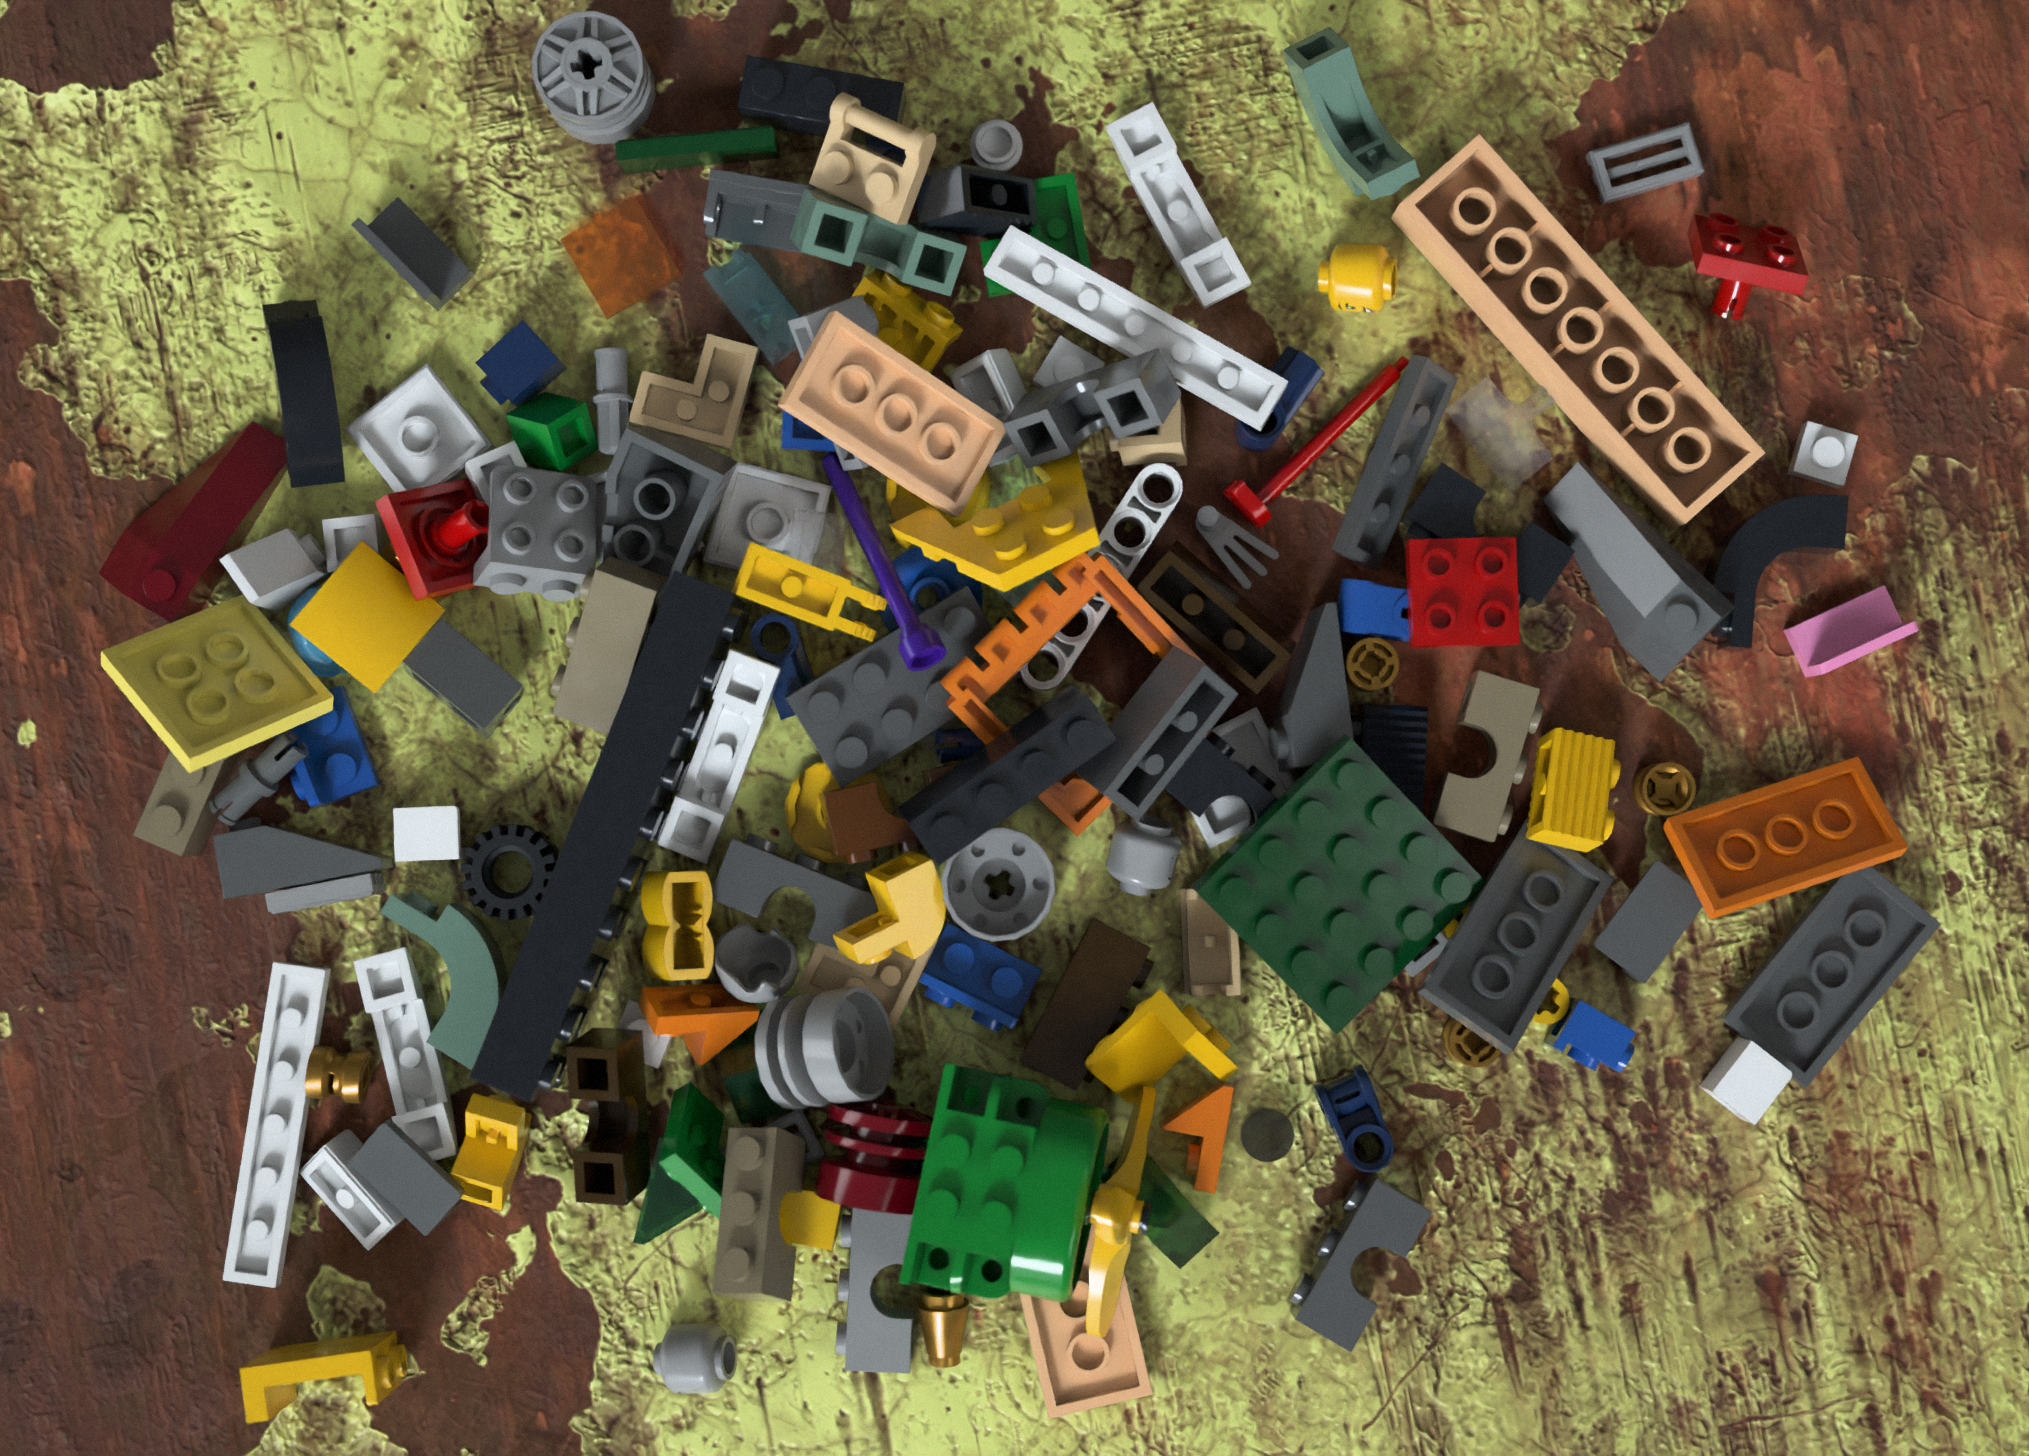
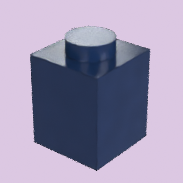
(519, 366)

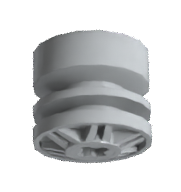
(610, 103)
(968, 894)
(824, 1048)

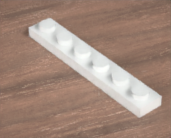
(1135, 326)
(275, 1125)

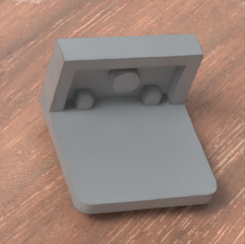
(538, 533)

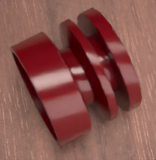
(878, 1156)

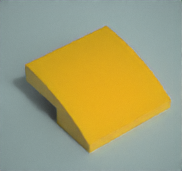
(366, 617)

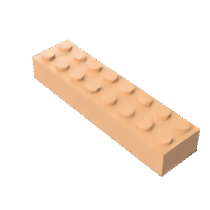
(1576, 333)

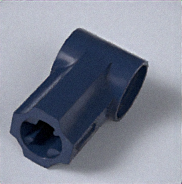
(1302, 378)
(793, 660)

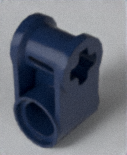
(1355, 1116)

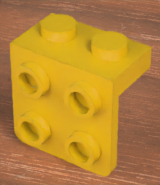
(1154, 1042)

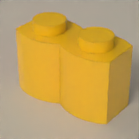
(677, 937)

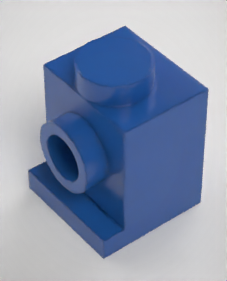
(1592, 1037)

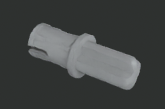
(611, 397)

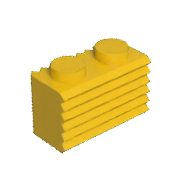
(1572, 790)

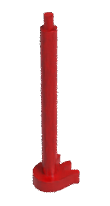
(1254, 505)

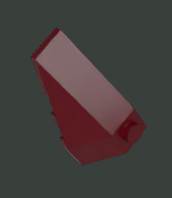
(175, 547)

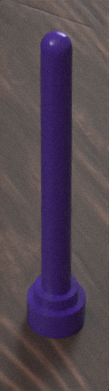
(920, 645)

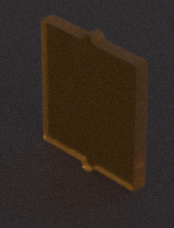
(621, 258)

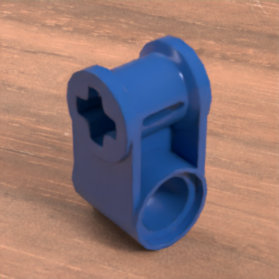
(1372, 610)

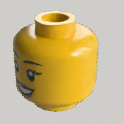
(1358, 277)

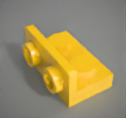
(907, 321)

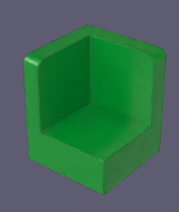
(552, 431)

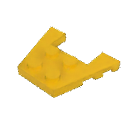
(1017, 538)

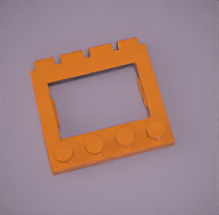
(1010, 649)

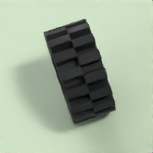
(480, 864)

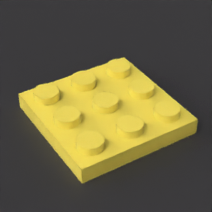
(216, 682)

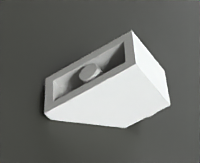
(277, 568)

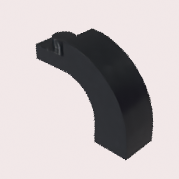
(305, 393)
(1793, 525)

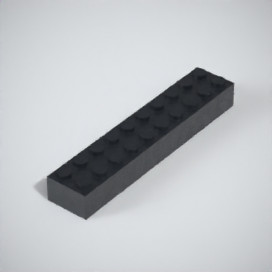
(609, 839)

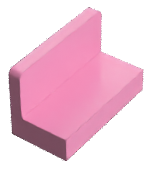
(1847, 632)

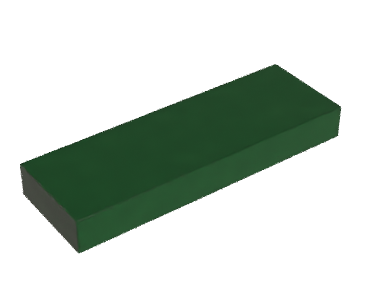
(697, 149)

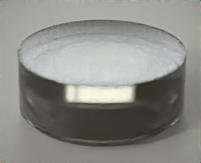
(1266, 1134)

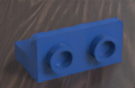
(337, 757)
(980, 977)

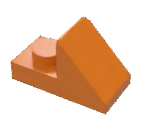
(700, 1013)
(1207, 1118)

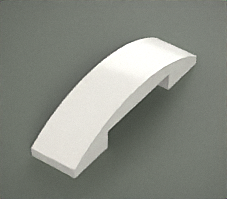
(1176, 207)
(721, 756)
(412, 1065)

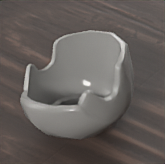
(755, 964)

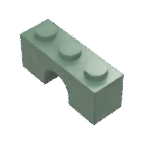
(850, 234)

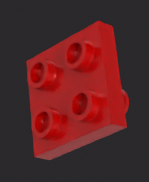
(1744, 259)
(436, 535)
(1462, 592)

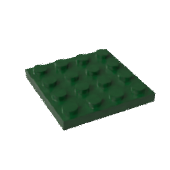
(1340, 884)

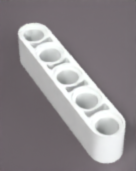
(1150, 518)

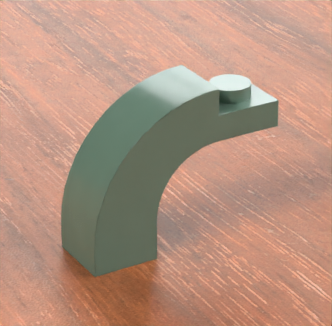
(1344, 117)
(474, 969)

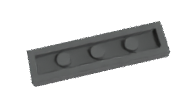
(1394, 462)

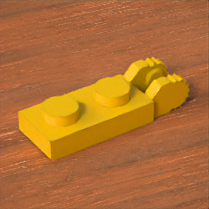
(802, 591)

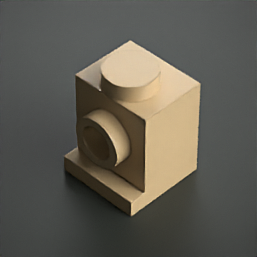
(1156, 444)

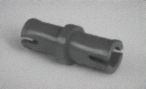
(258, 777)

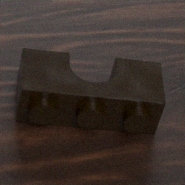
(615, 1154)

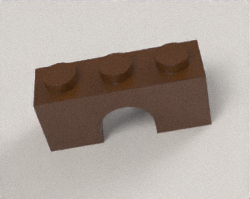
(860, 824)

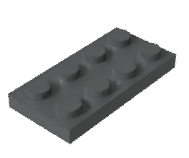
(878, 707)
(1515, 938)
(1830, 971)

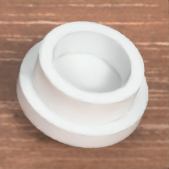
(996, 145)

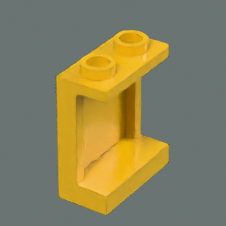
(272, 1376)

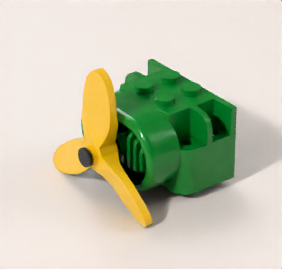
(1016, 1194)

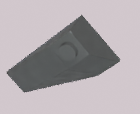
(661, 499)
(1640, 581)

